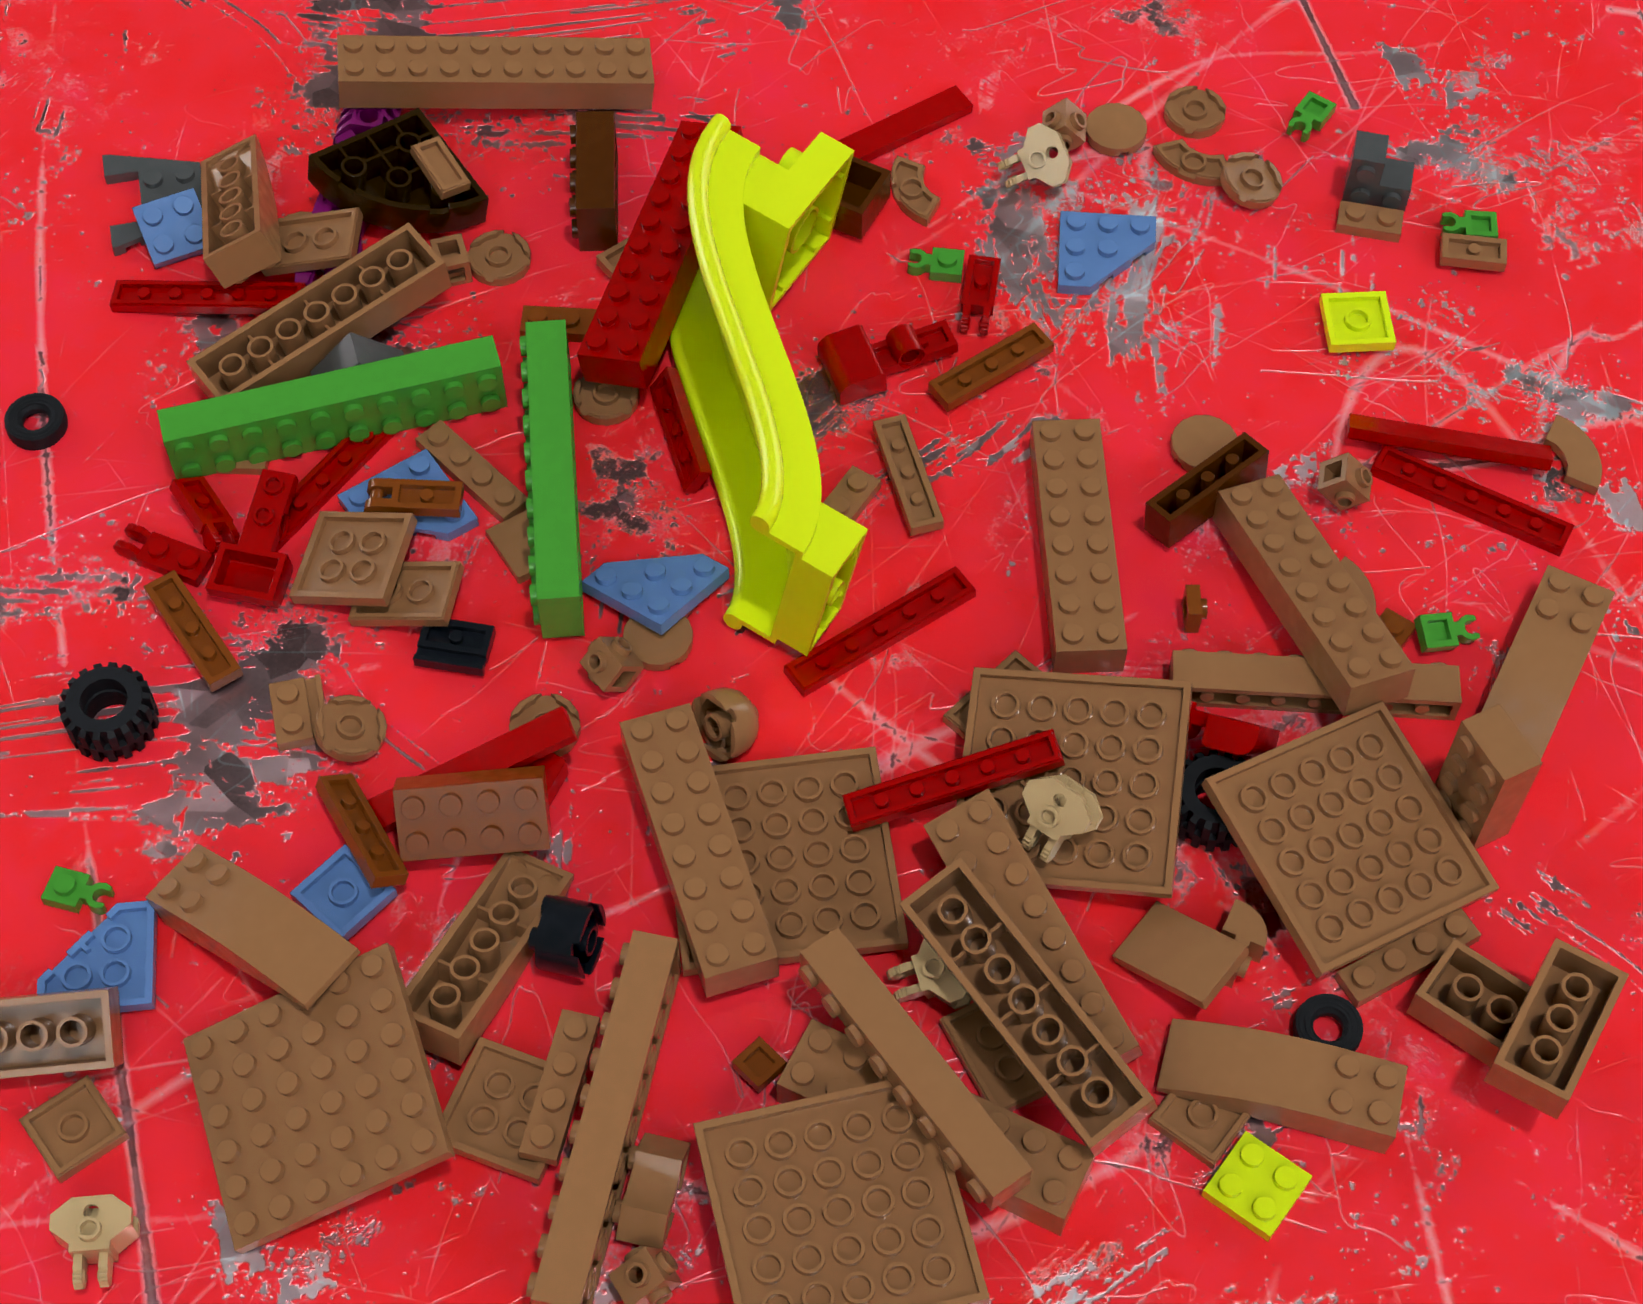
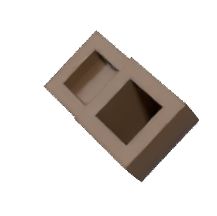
(1248, 928)

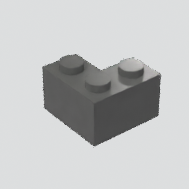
(1373, 177)
(354, 351)

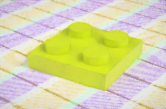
(1357, 321)
(1256, 1186)

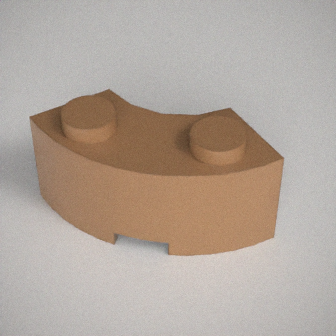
(656, 1175)

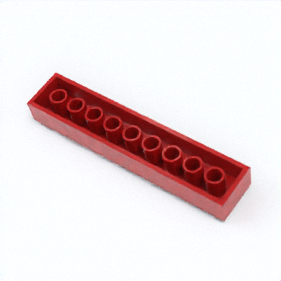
(648, 279)

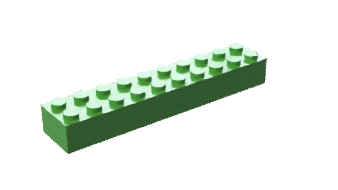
(333, 405)
(551, 481)

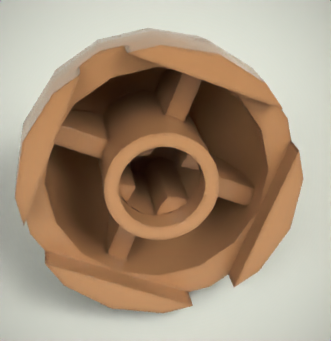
(726, 722)

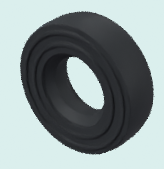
(30, 405)
(1331, 1006)

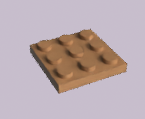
(353, 558)
(493, 1108)

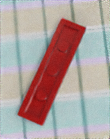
(680, 430)

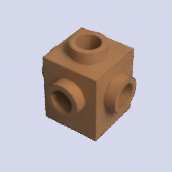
(1068, 121)
(1344, 481)
(611, 664)
(646, 1276)

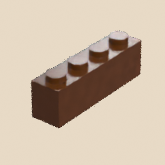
(1193, 496)

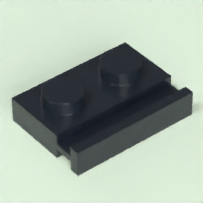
(455, 647)

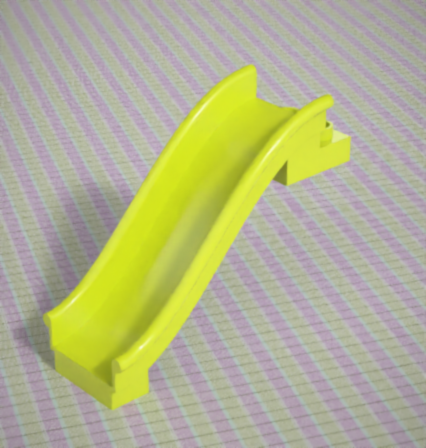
(752, 239)

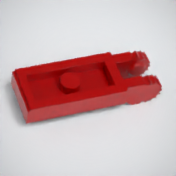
(979, 291)
(205, 511)
(165, 555)

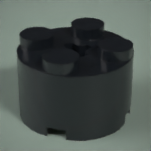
(568, 936)

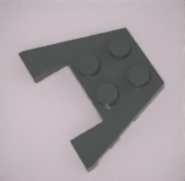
(156, 180)

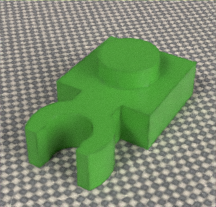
(1311, 113)
(1471, 223)
(942, 264)
(1441, 633)
(72, 889)

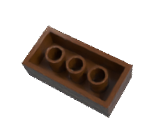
(594, 180)

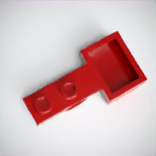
(861, 368)
(252, 567)
(1231, 734)

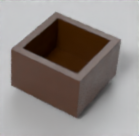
(862, 198)

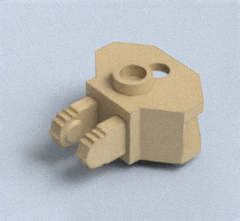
(1036, 158)
(1059, 810)
(933, 979)
(94, 1234)

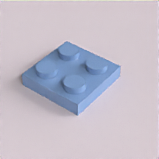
(171, 227)
(341, 895)

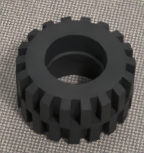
(102, 689)
(1197, 820)

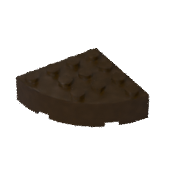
(387, 183)

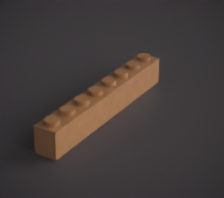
(1291, 685)
(914, 1069)

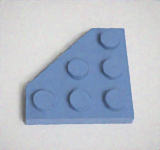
(1099, 247)
(418, 467)
(656, 589)
(113, 954)

